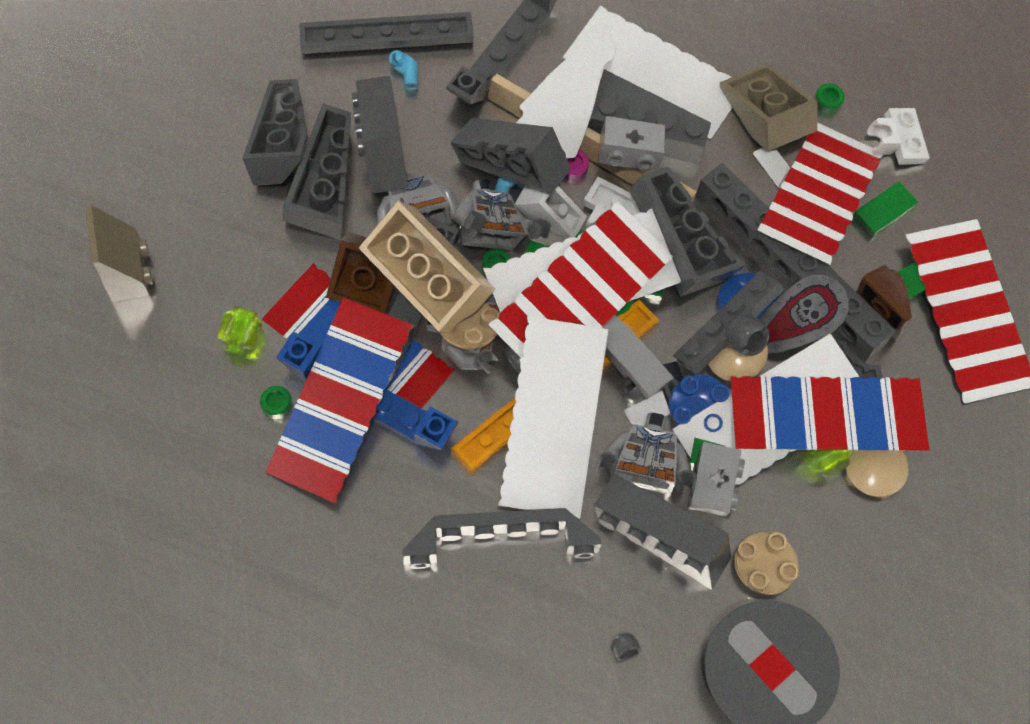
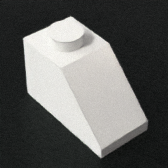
(556, 208)

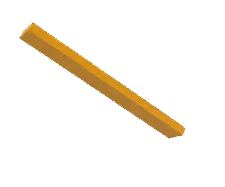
(494, 432)

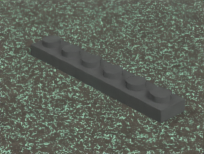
(386, 32)

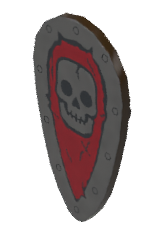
(805, 313)

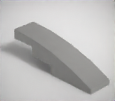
(634, 359)

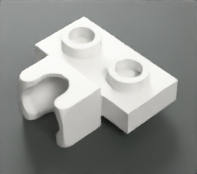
(900, 134)
(602, 197)

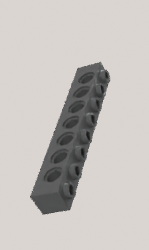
(743, 213)

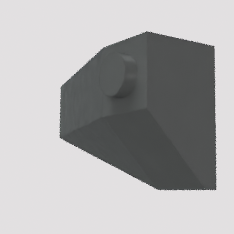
(277, 135)

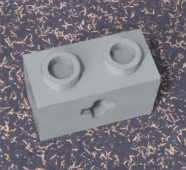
(631, 143)
(714, 460)

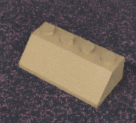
(426, 267)

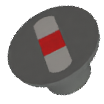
(772, 665)

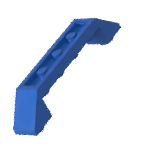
(419, 426)

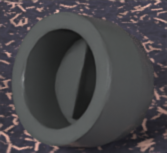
(633, 395)
(625, 646)

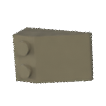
(771, 106)
(118, 256)

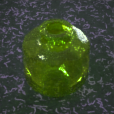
(239, 330)
(827, 461)

